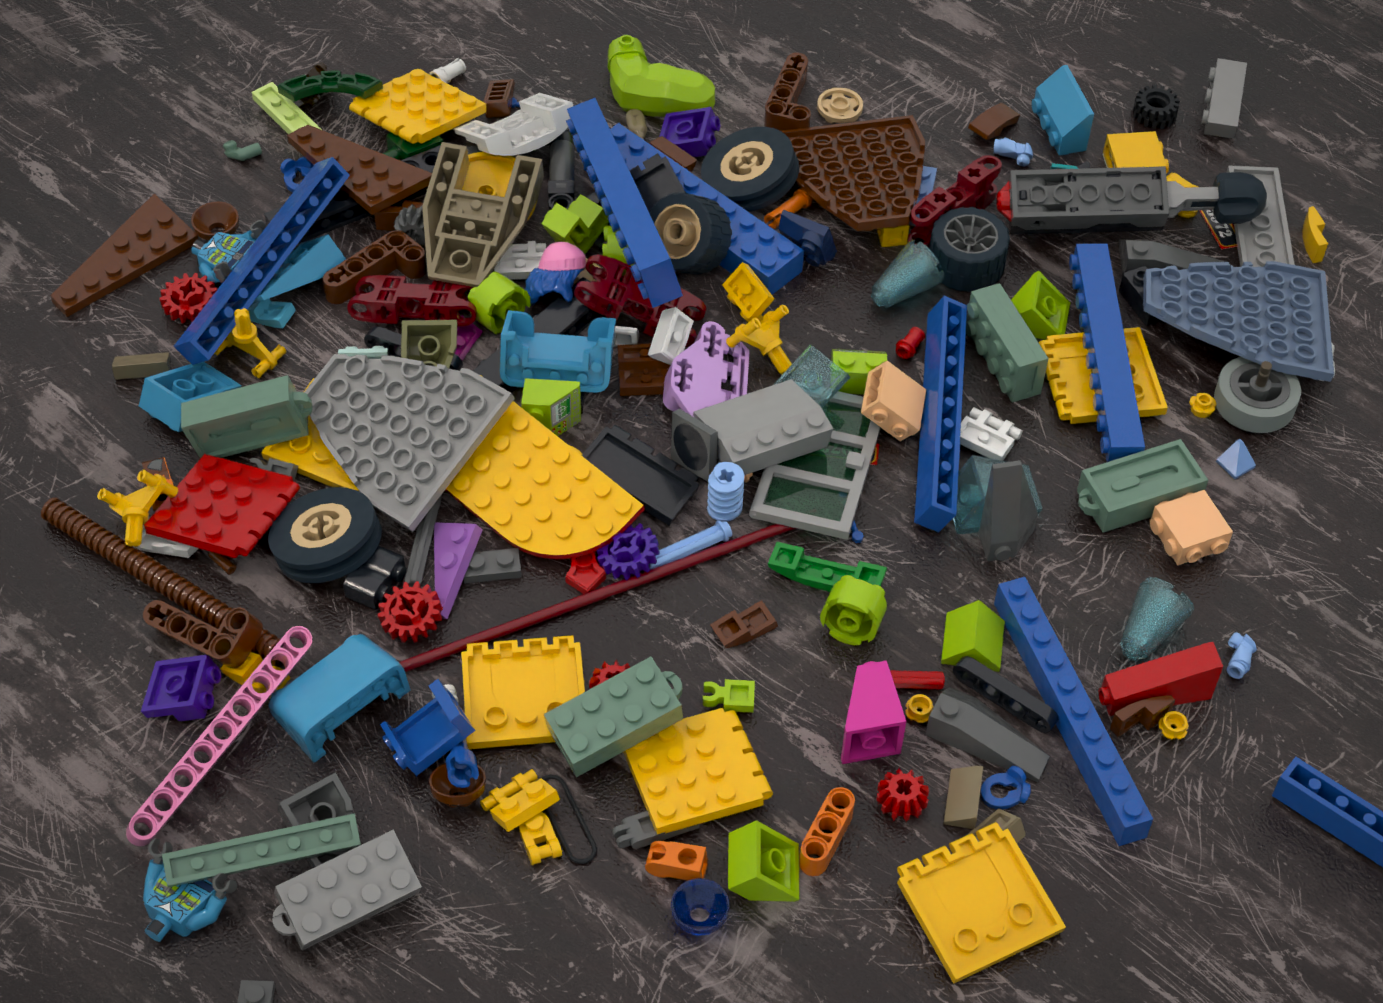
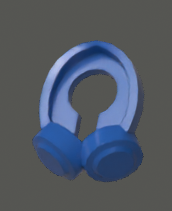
(290, 167)
(1015, 777)

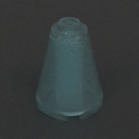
(908, 275)
(1153, 617)

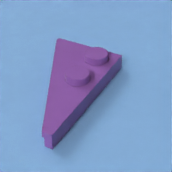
(452, 554)

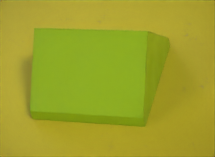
(973, 633)

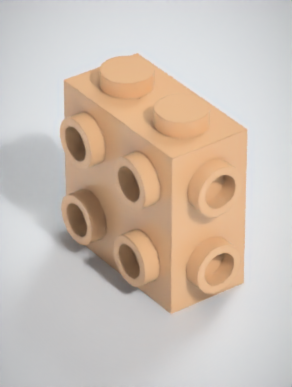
(893, 401)
(1190, 527)

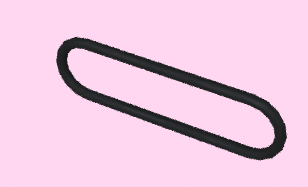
(557, 830)

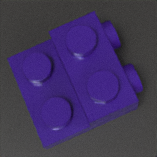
(692, 130)
(181, 688)

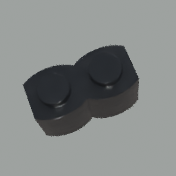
(375, 578)

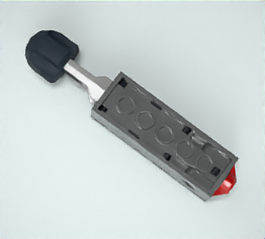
(1120, 199)

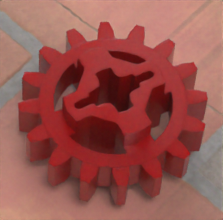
(186, 296)
(419, 601)

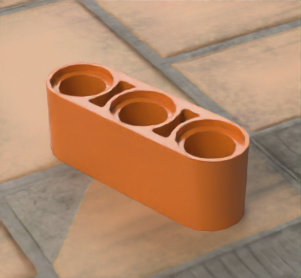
(823, 843)

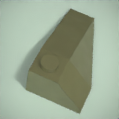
(429, 341)

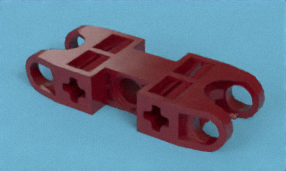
(969, 191)
(628, 297)
(400, 303)

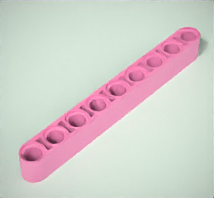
(211, 744)

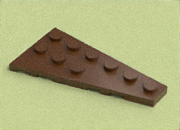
(374, 177)
(133, 249)

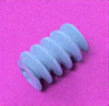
(725, 491)

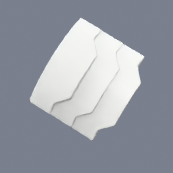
(528, 129)

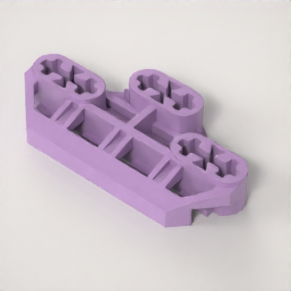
(704, 371)

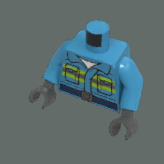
(224, 252)
(182, 906)

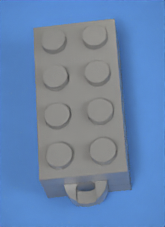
(345, 891)

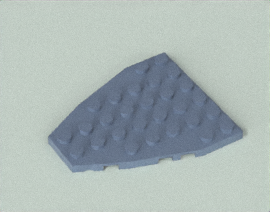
(1251, 311)

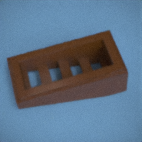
(499, 98)

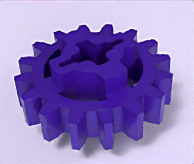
(629, 552)

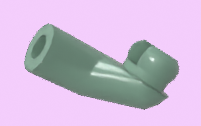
(242, 154)

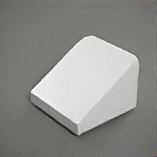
(625, 336)

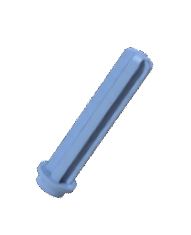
(694, 543)

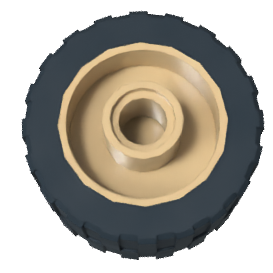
(692, 231)

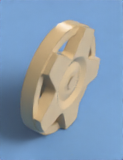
(840, 108)

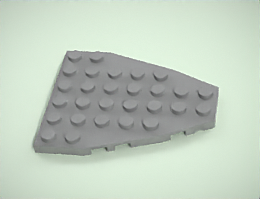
(402, 426)

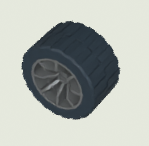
(970, 248)

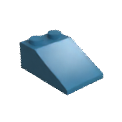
(166, 391)

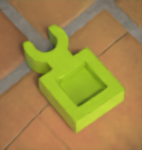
(735, 696)

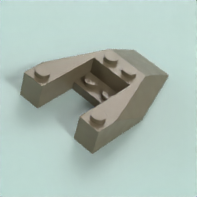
(470, 229)

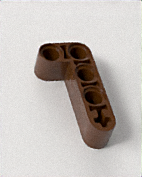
(781, 106)
(381, 257)
(228, 636)

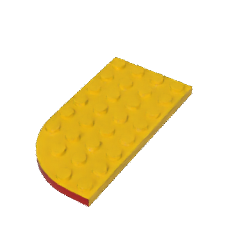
(541, 491)

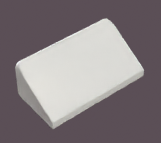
(670, 335)

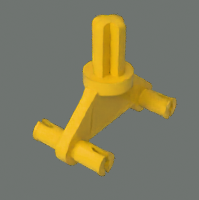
(764, 336)
(245, 337)
(136, 505)

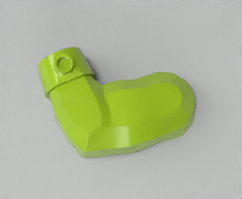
(655, 86)

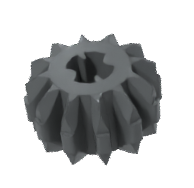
(411, 222)

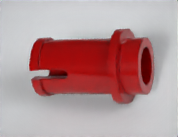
(907, 347)

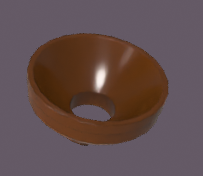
(212, 216)
(443, 789)

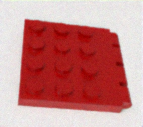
(223, 506)

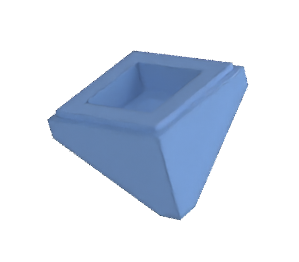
(1236, 460)

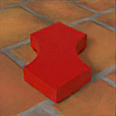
(585, 573)

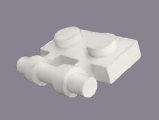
(520, 260)
(984, 439)

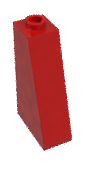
(1184, 675)

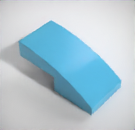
(271, 313)

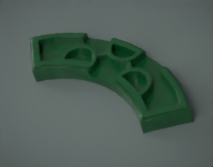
(330, 81)

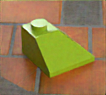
(1042, 307)

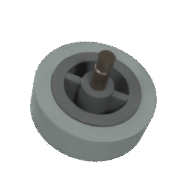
(1256, 396)

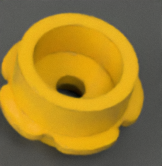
(1202, 405)
(919, 702)
(1174, 719)

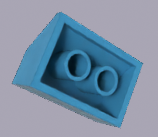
(1063, 112)

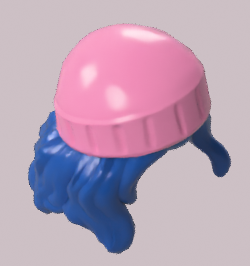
(556, 271)

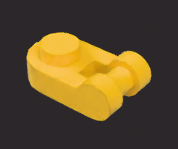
(538, 830)

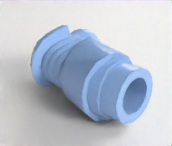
(1011, 149)
(1241, 658)

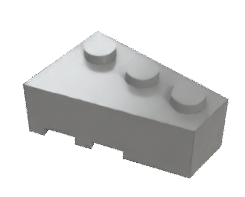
(1224, 98)

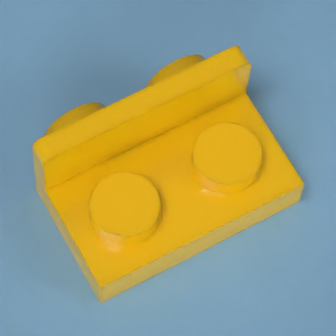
(748, 292)

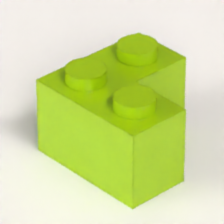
(578, 224)

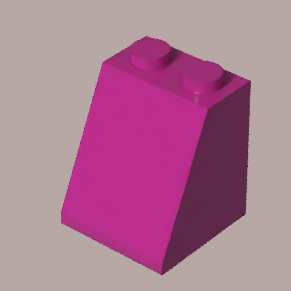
(874, 716)

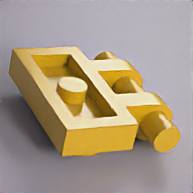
(529, 801)

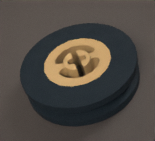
(742, 154)
(325, 535)

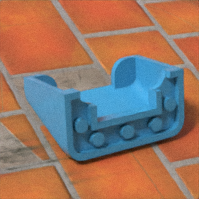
(556, 355)
(336, 691)

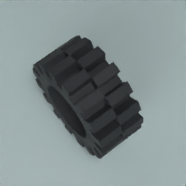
(1157, 97)

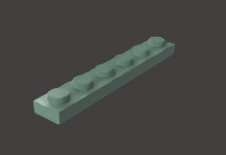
(261, 850)

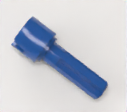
(461, 765)

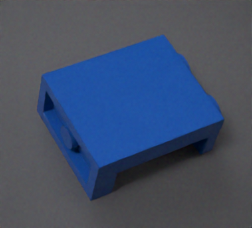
(428, 731)

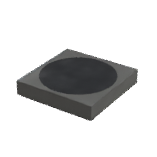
(693, 444)

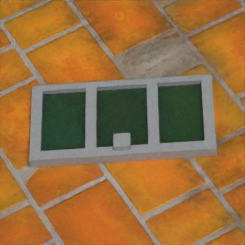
(824, 486)

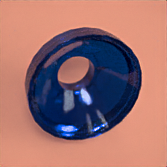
(700, 894)

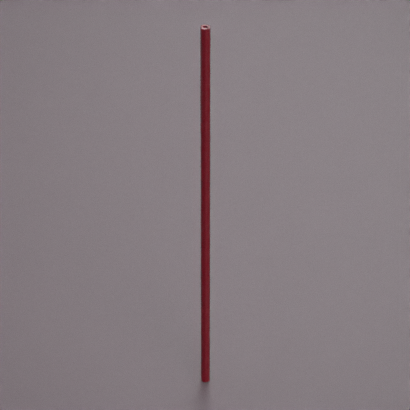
(593, 596)

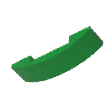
(817, 572)

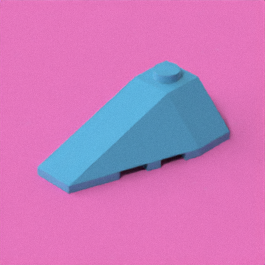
(303, 265)

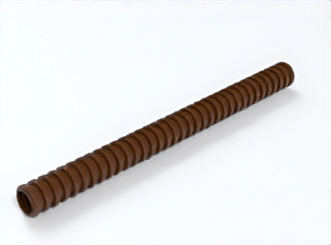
(146, 569)

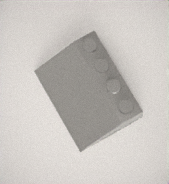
(767, 426)

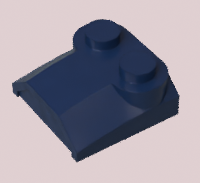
(810, 236)

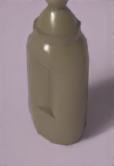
(636, 122)

